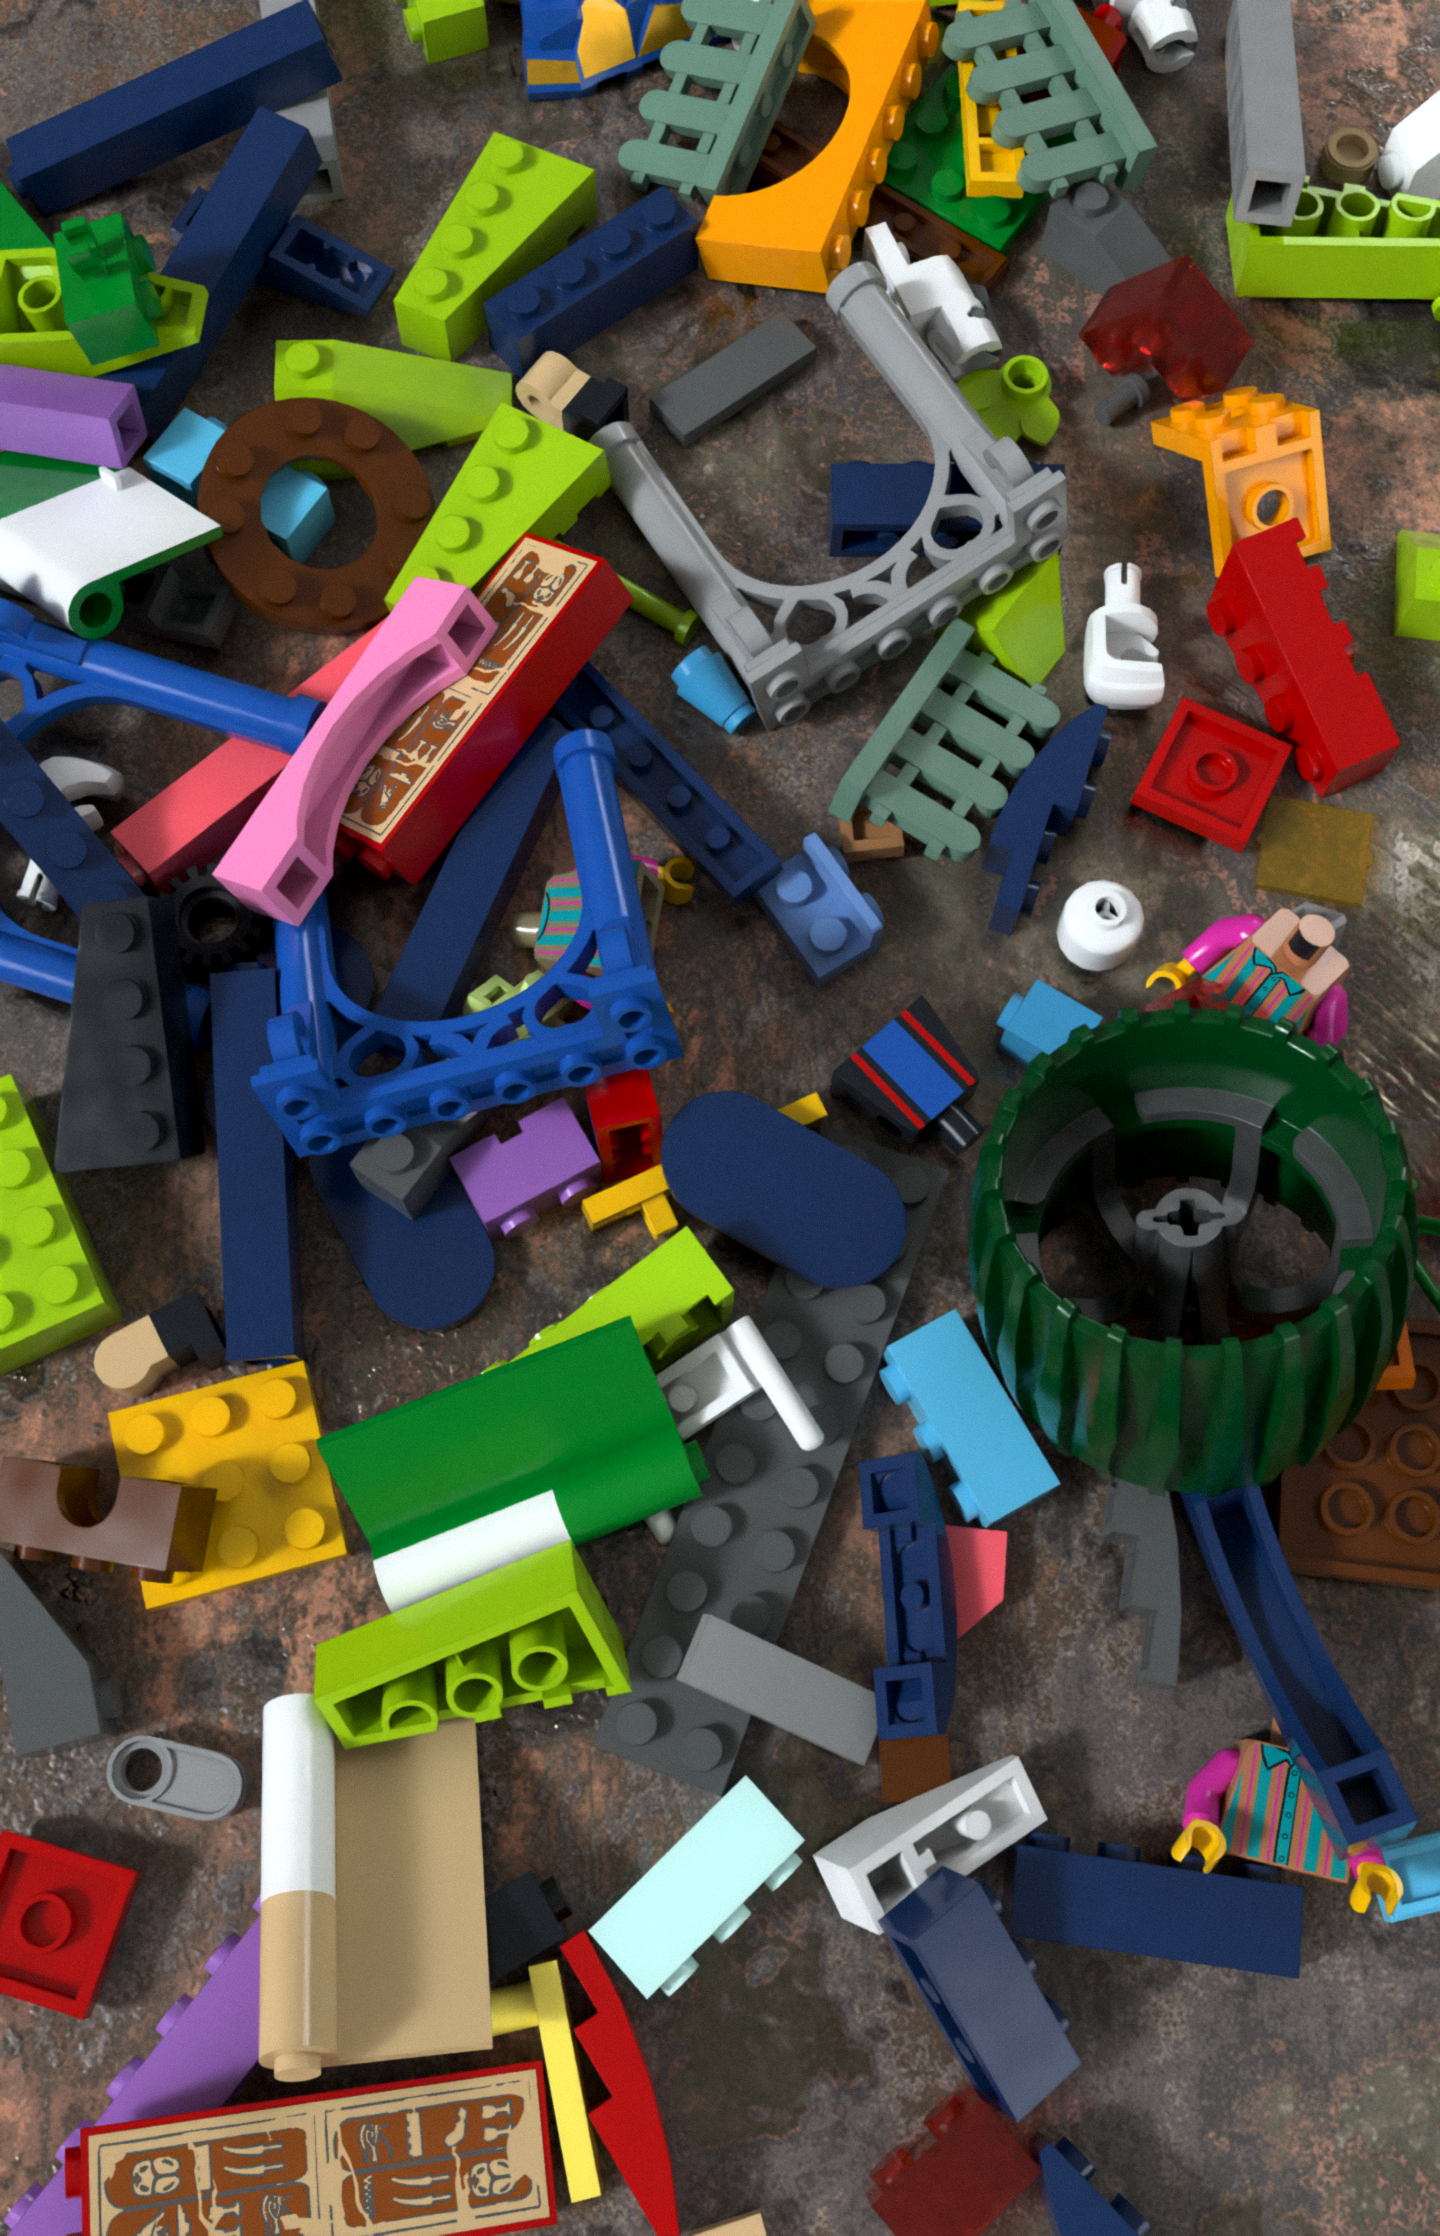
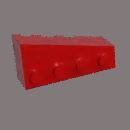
(1300, 660)

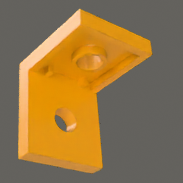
(1246, 450)

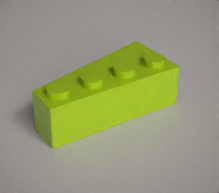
(1341, 248)
(473, 1649)

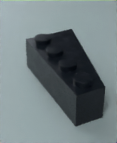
(129, 1043)

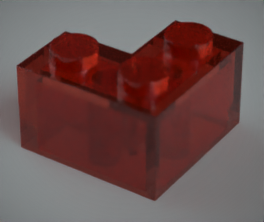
(1174, 324)

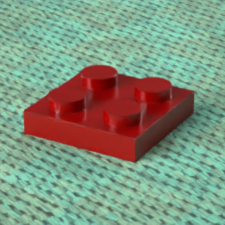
(1211, 774)
(59, 1921)

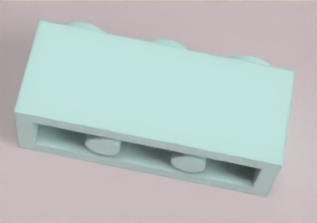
(699, 1889)

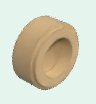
(1349, 156)

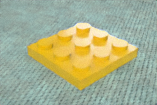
(261, 1453)

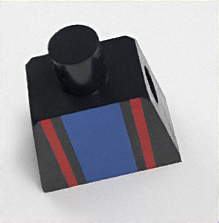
(912, 1082)

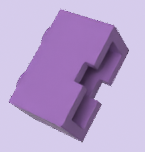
(528, 1172)

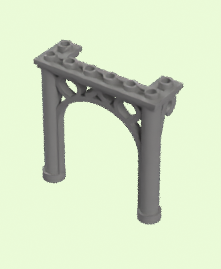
(793, 676)

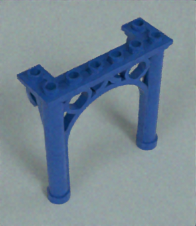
(144, 681)
(325, 1103)

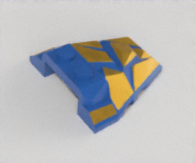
(584, 42)

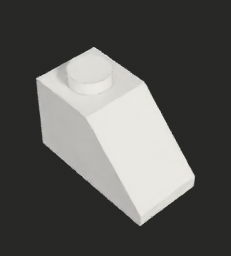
(1413, 153)

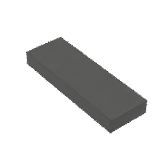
(733, 378)

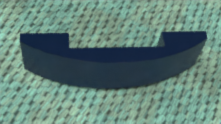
(918, 1597)

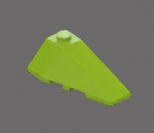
(35, 325)
(411, 394)

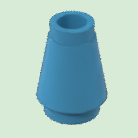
(713, 689)

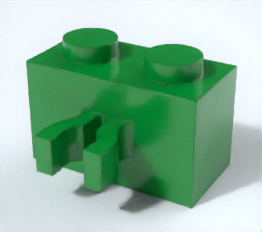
(107, 287)

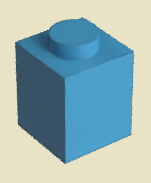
(1040, 1022)

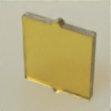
(1314, 851)

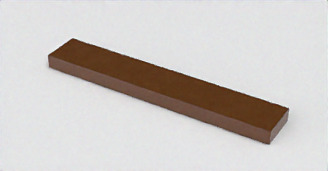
(908, 222)

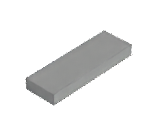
(781, 1689)

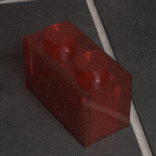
(953, 2175)

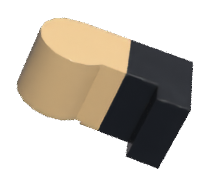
(570, 398)
(159, 1344)

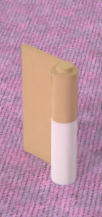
(369, 1895)

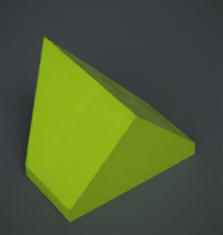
(1020, 623)

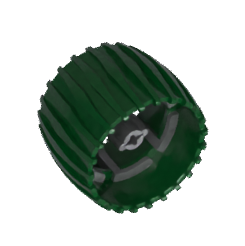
(1215, 1102)

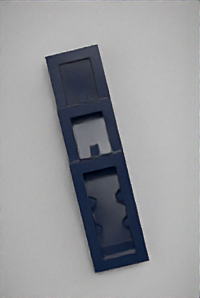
(312, 265)

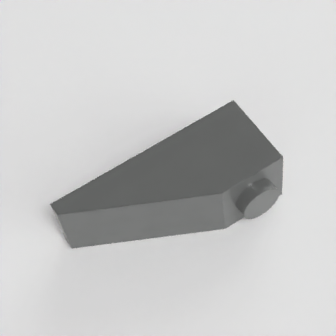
(1099, 237)
(415, 1162)
(49, 1673)

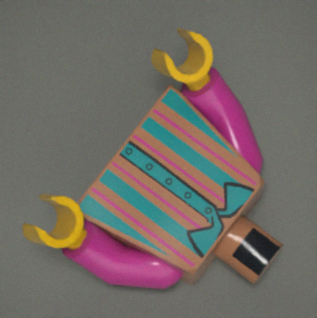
(1273, 970)
(1258, 1810)

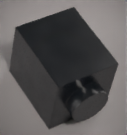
(524, 1921)

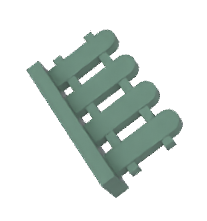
(1083, 91)
(749, 101)
(924, 760)

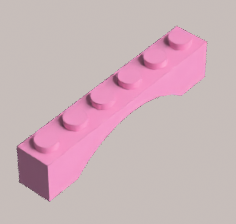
(289, 841)

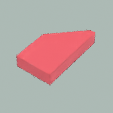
(978, 1572)

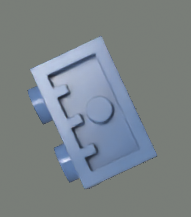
(822, 911)

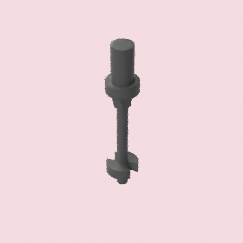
(1132, 393)

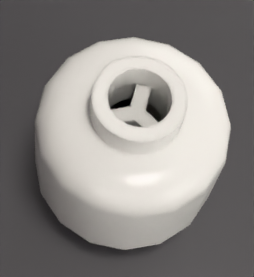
(1100, 925)

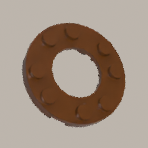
(256, 569)

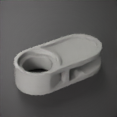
(192, 1782)

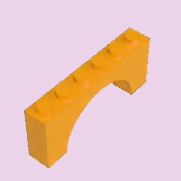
(805, 225)

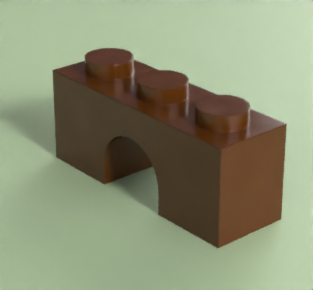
(152, 1526)

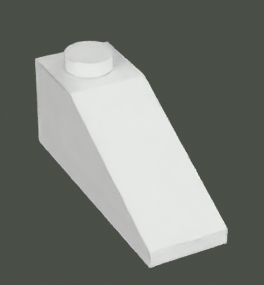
(946, 1827)

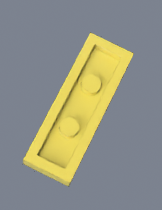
(546, 2004)

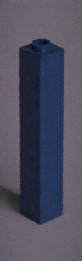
(172, 109)
(226, 250)
(474, 889)
(254, 1178)

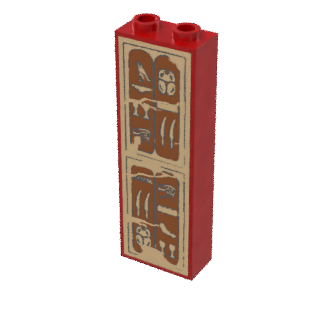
(449, 752)
(359, 2161)

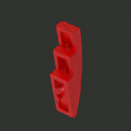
(630, 2113)

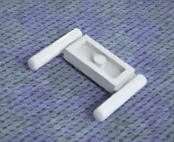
(718, 1379)

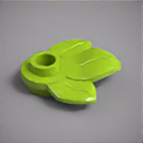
(1012, 409)

